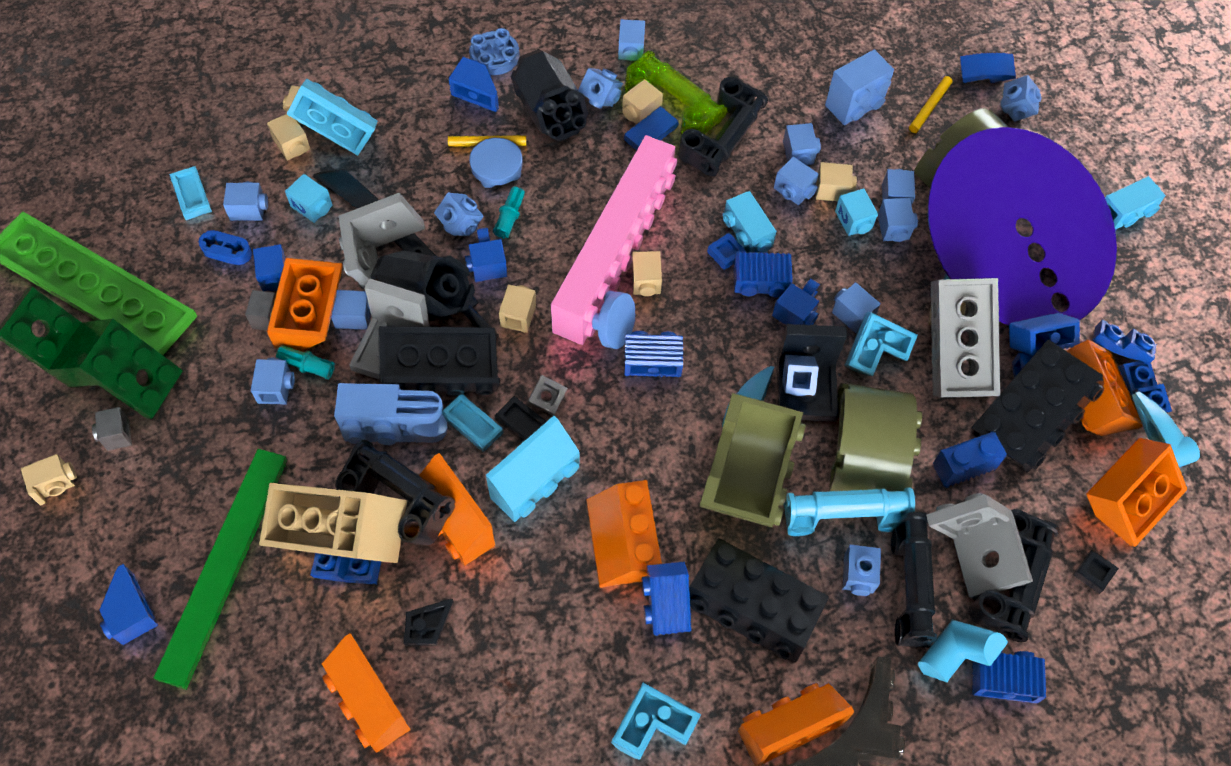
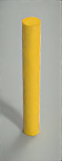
(930, 104)
(468, 141)

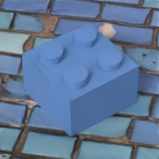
(859, 87)

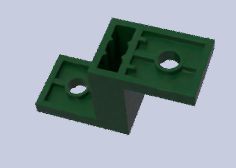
(89, 352)

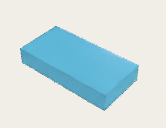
(190, 193)
(472, 422)

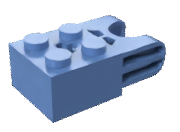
(388, 414)

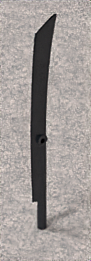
(359, 196)

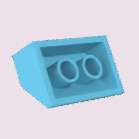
(332, 116)
(533, 470)

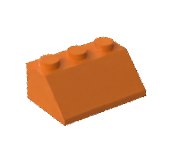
(304, 303)
(1115, 408)
(1138, 490)
(467, 528)
(623, 533)
(363, 695)
(793, 722)

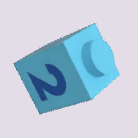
(309, 198)
(856, 212)

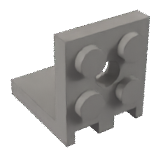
(367, 228)
(388, 307)
(978, 529)

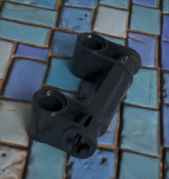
(712, 152)
(425, 512)
(911, 540)
(1013, 613)

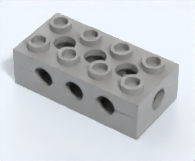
(983, 332)

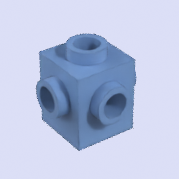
(601, 87)
(1021, 98)
(458, 214)

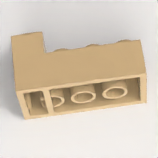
(333, 522)

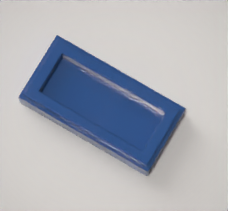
(655, 125)

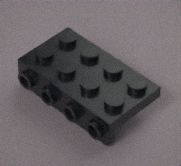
(439, 359)
(1041, 405)
(756, 600)

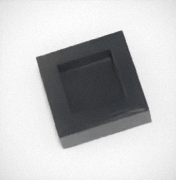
(1095, 571)

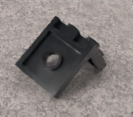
(825, 345)

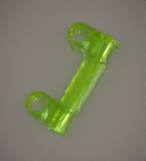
(701, 110)

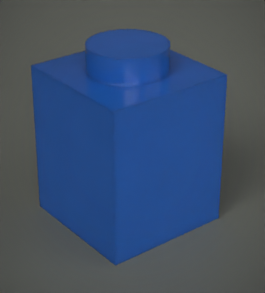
(269, 266)

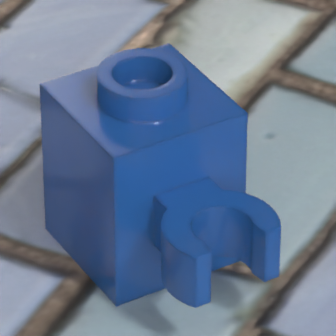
(486, 258)
(798, 305)

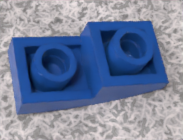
(989, 66)
(1133, 345)
(1141, 378)
(345, 569)

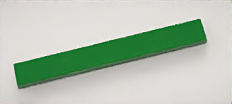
(220, 571)

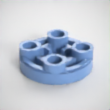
(495, 50)
(496, 162)
(615, 319)

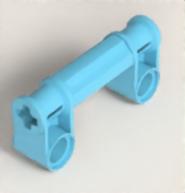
(806, 510)

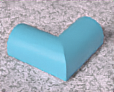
(875, 337)
(958, 643)
(650, 712)

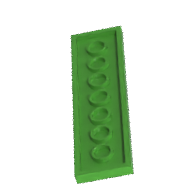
(92, 282)

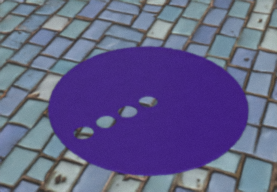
(1012, 176)

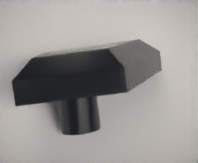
(426, 623)

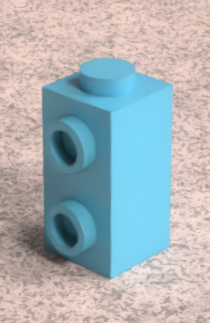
(1134, 202)
(749, 223)

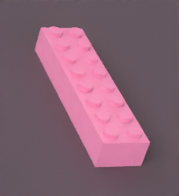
(614, 240)

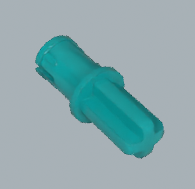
(509, 213)
(306, 361)

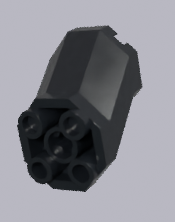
(549, 95)
(437, 278)

